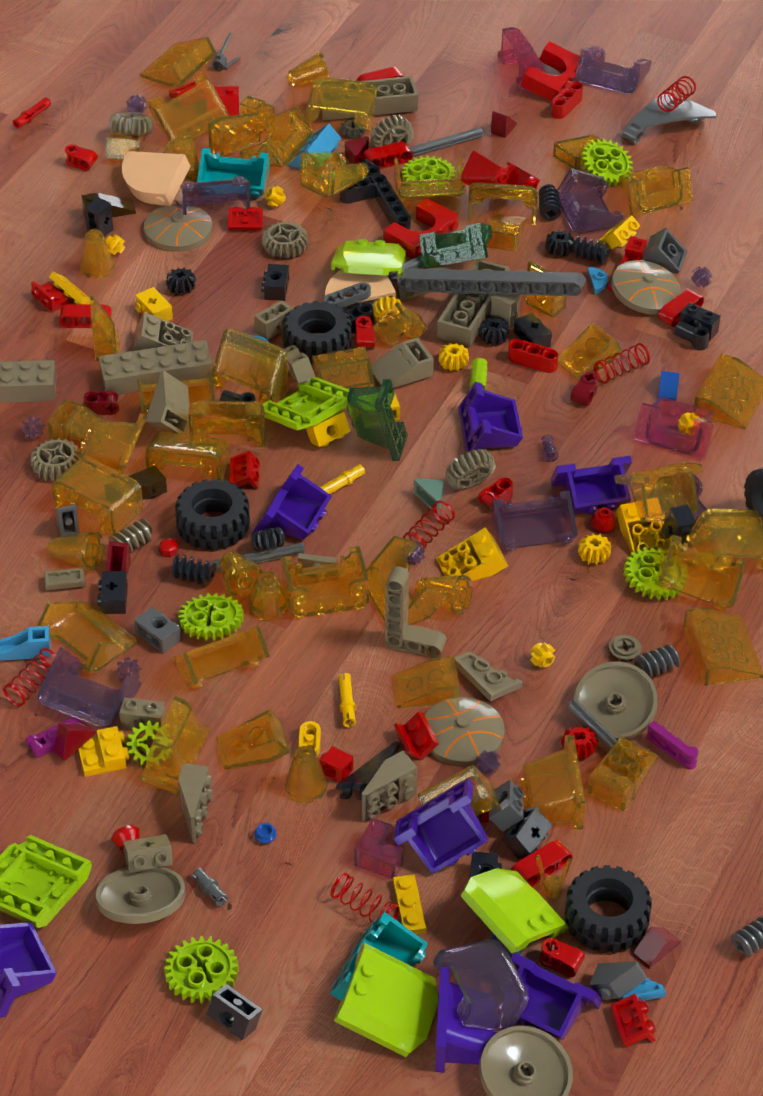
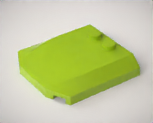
(369, 257)
(309, 405)
(39, 880)
(512, 908)
(388, 1001)

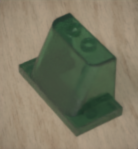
(455, 246)
(374, 417)

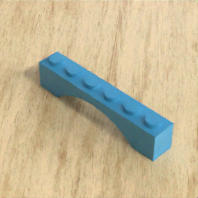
(26, 644)

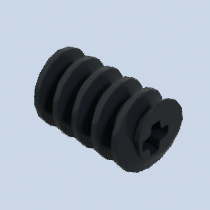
(549, 202)
(590, 250)
(192, 571)

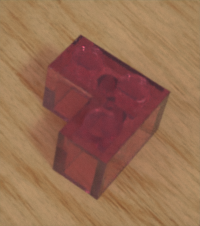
(376, 852)

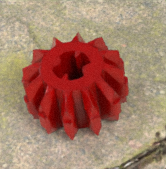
(584, 741)

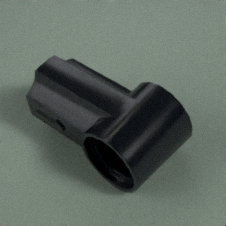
(697, 335)
(227, 396)

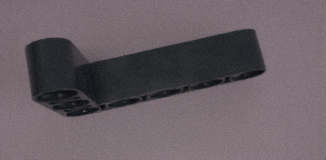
(379, 187)

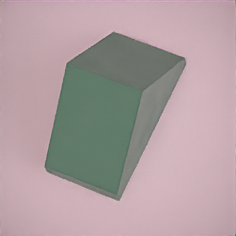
(429, 491)

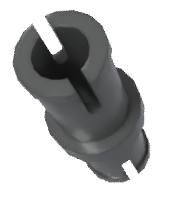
(210, 886)

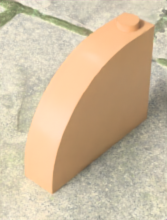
(154, 176)
(379, 285)

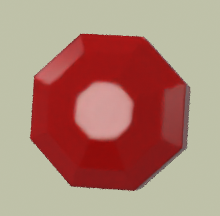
(168, 547)

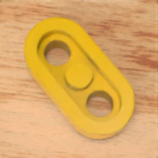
(306, 737)

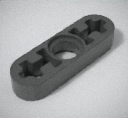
(358, 292)

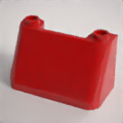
(485, 171)

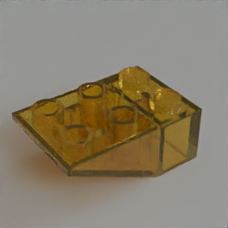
(71, 422)
(621, 773)

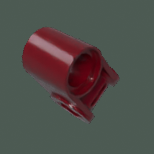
(585, 389)
(100, 403)

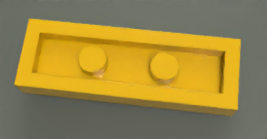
(69, 288)
(409, 903)

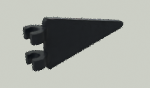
(362, 776)

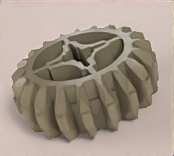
(131, 123)
(396, 126)
(284, 240)
(54, 458)
(470, 469)

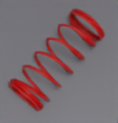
(672, 94)
(613, 369)
(434, 509)
(19, 693)
(345, 889)

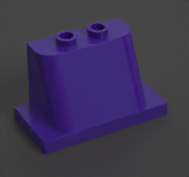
(489, 420)
(594, 486)
(295, 507)
(443, 828)
(22, 963)
(552, 1000)
(454, 1040)

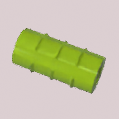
(479, 372)

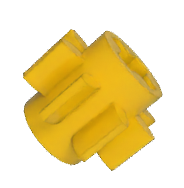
(275, 196)
(115, 244)
(686, 422)
(542, 655)

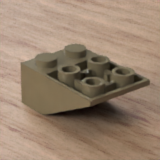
(506, 307)
(156, 332)
(404, 364)
(169, 405)
(390, 786)
(194, 797)

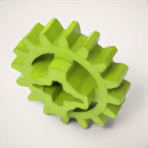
(141, 744)

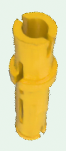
(344, 479)
(347, 705)

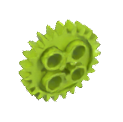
(606, 160)
(428, 169)
(642, 572)
(196, 615)
(218, 959)

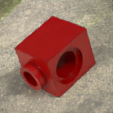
(337, 764)

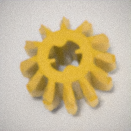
(383, 305)
(453, 357)
(594, 549)

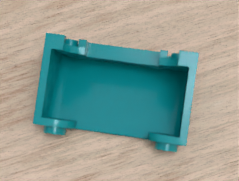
(224, 168)
(389, 937)

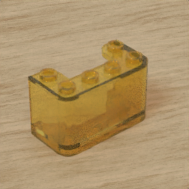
(100, 491)
(326, 587)

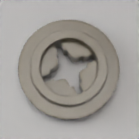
(631, 643)

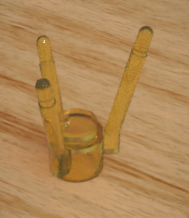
(552, 883)

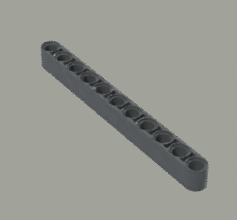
(492, 282)

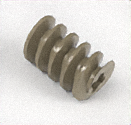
(135, 533)

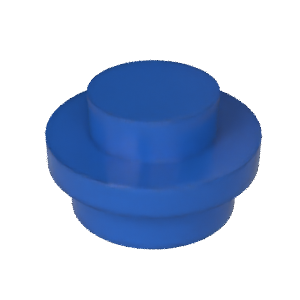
(265, 833)

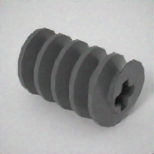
(658, 660)
(749, 938)

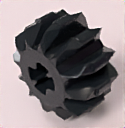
(559, 243)
(180, 281)
(494, 331)
(268, 539)

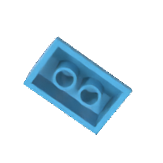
(321, 141)

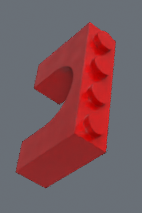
(549, 85)
(428, 212)

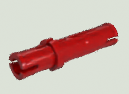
(28, 115)

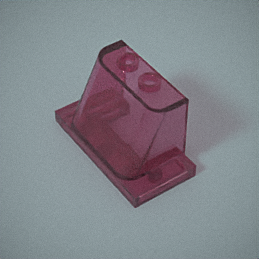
(518, 49)
(659, 427)

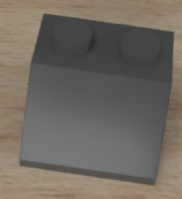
(665, 251)

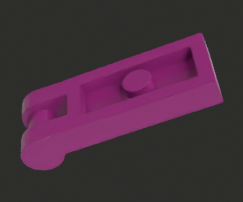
(48, 737)
(672, 745)

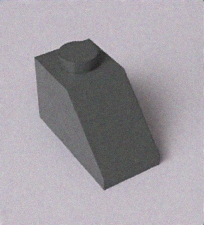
(67, 520)
(616, 979)

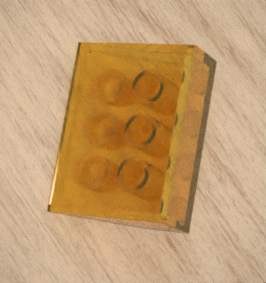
(180, 62)
(731, 391)
(721, 646)

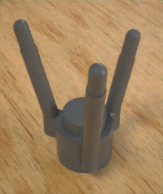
(220, 60)

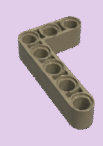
(398, 632)

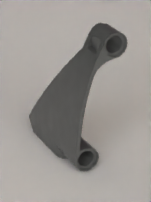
(652, 115)

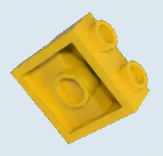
(619, 233)
(104, 752)

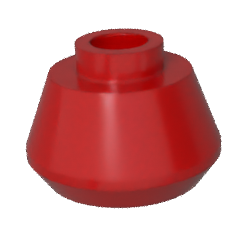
(603, 520)
(125, 833)

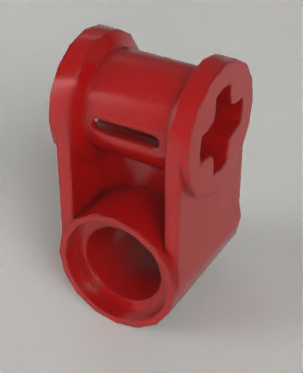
(80, 158)
(364, 332)
(498, 490)
(562, 958)

